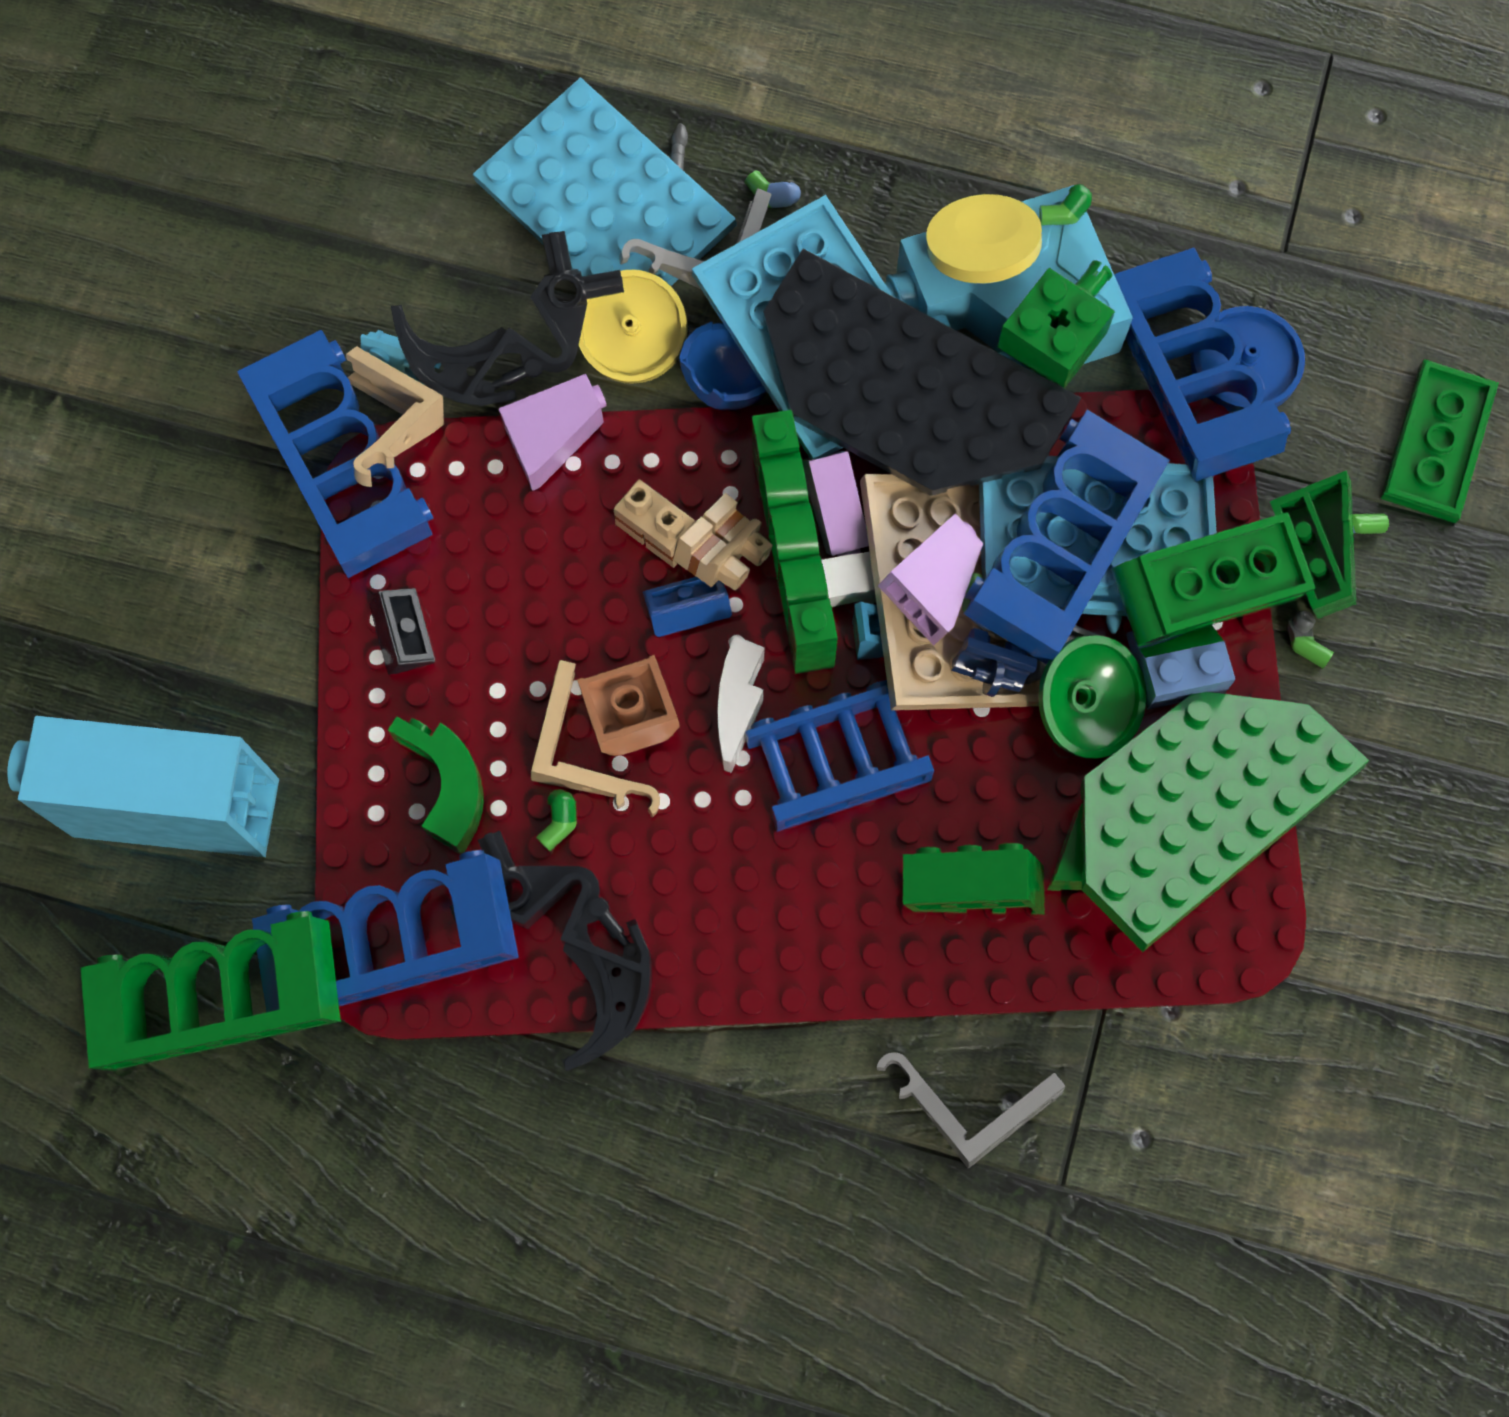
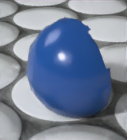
(719, 369)

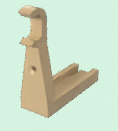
(417, 403)
(573, 776)

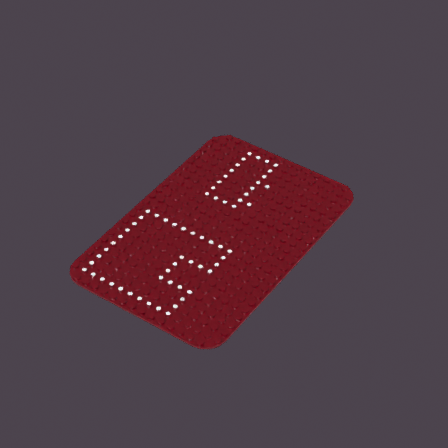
(731, 910)

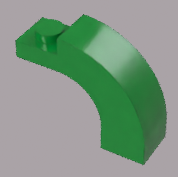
(461, 796)

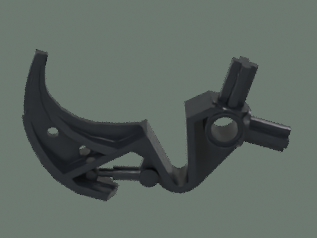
(562, 319)
(542, 890)

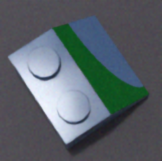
(1183, 666)

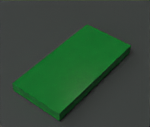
(1439, 441)

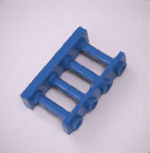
(830, 794)

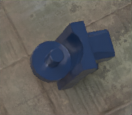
(993, 665)

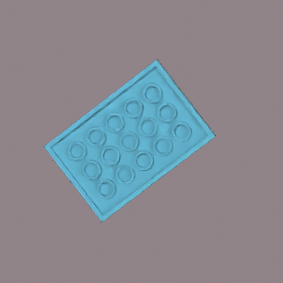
(602, 184)
(749, 273)
(1172, 515)

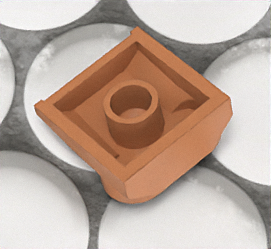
(629, 707)

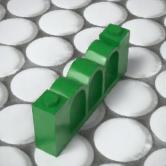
(794, 542)
(116, 994)

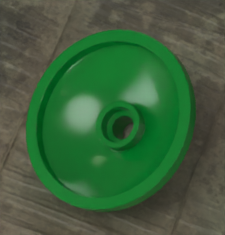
(1109, 697)

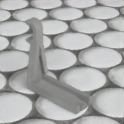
(681, 265)
(993, 1134)

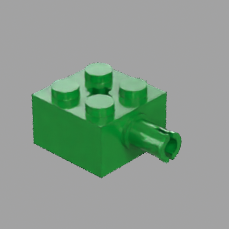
(1058, 324)

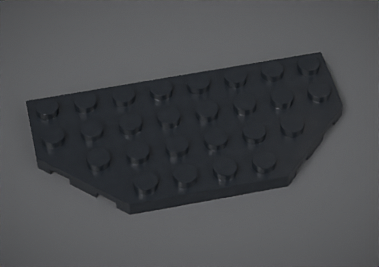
(906, 384)

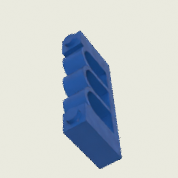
(294, 375)
(1223, 441)
(1019, 613)
(480, 916)

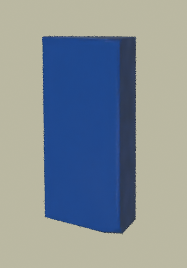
(686, 605)

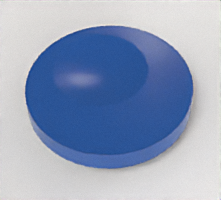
(1268, 348)

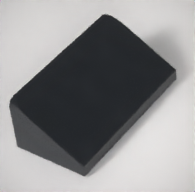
(401, 630)

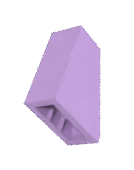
(552, 426)
(836, 503)
(935, 578)

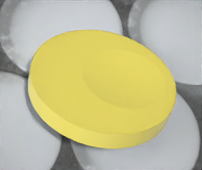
(984, 238)
(635, 332)

